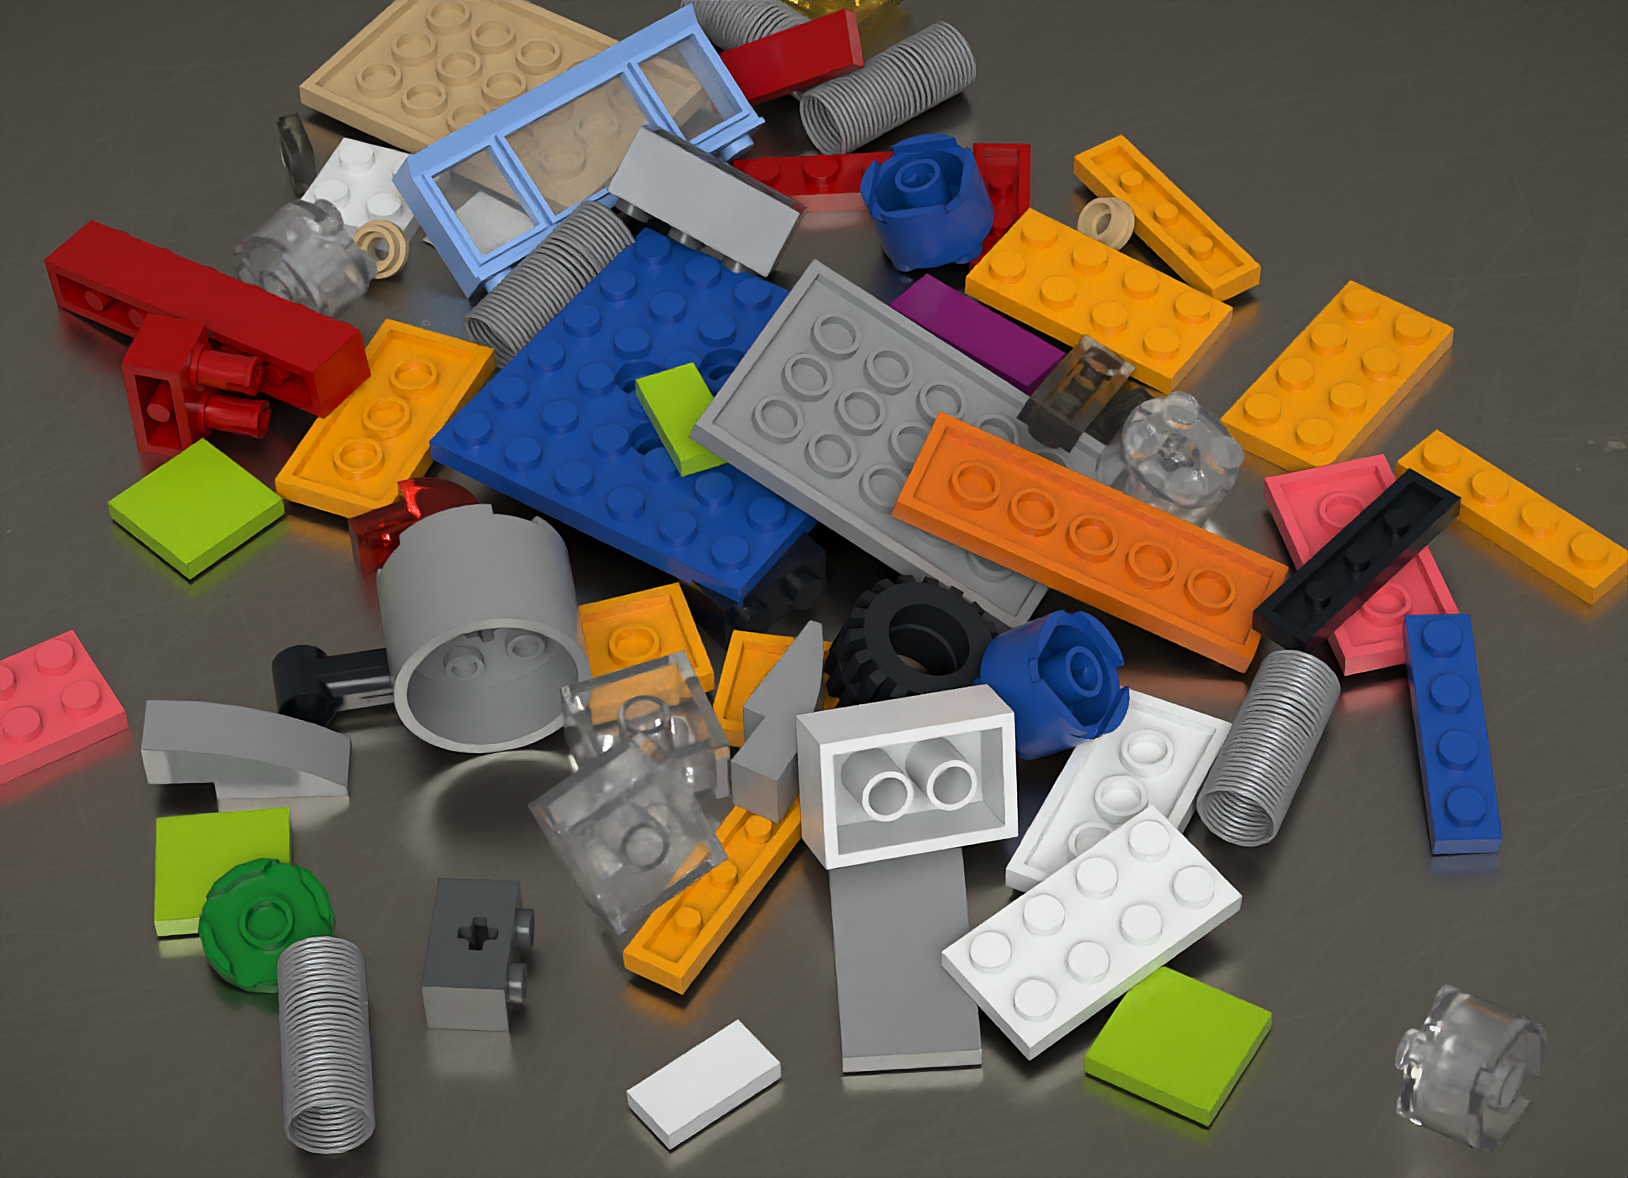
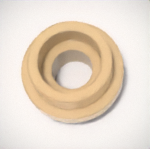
(1107, 221)
(371, 233)

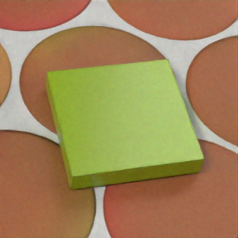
(196, 508)
(204, 847)
(1178, 1043)

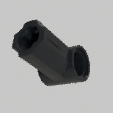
(319, 685)

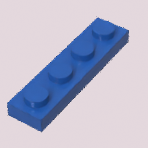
(1451, 734)

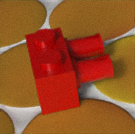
(176, 383)

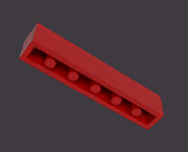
(121, 279)

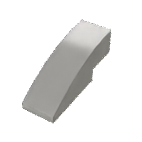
(243, 751)
(767, 763)

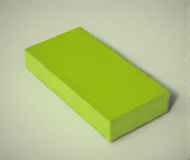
(674, 405)

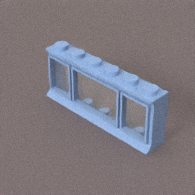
(528, 164)

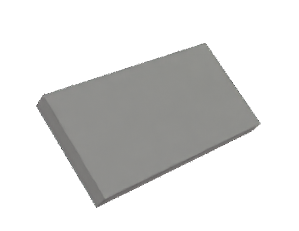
(888, 948)

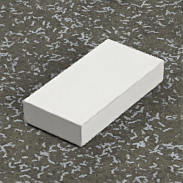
(704, 1084)

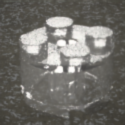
(306, 258)
(1173, 458)
(1469, 1069)

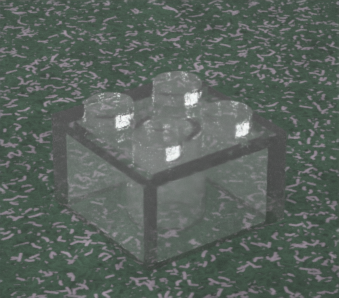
(665, 704)
(628, 831)

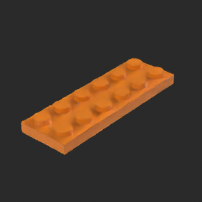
(1089, 541)

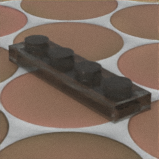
(1075, 394)

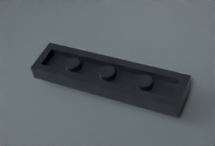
(1356, 563)

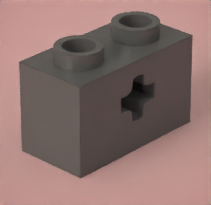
(475, 954)

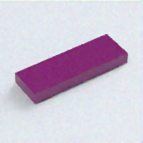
(979, 333)

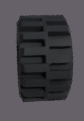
(909, 621)

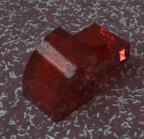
(377, 532)

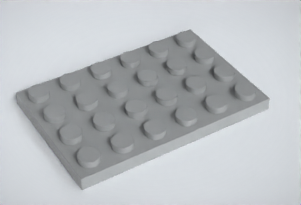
(837, 414)

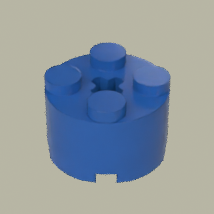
(928, 203)
(1057, 681)

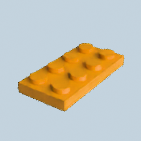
(1083, 287)
(1337, 380)
(386, 424)

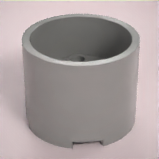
(481, 629)

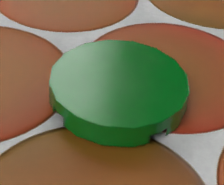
(257, 915)

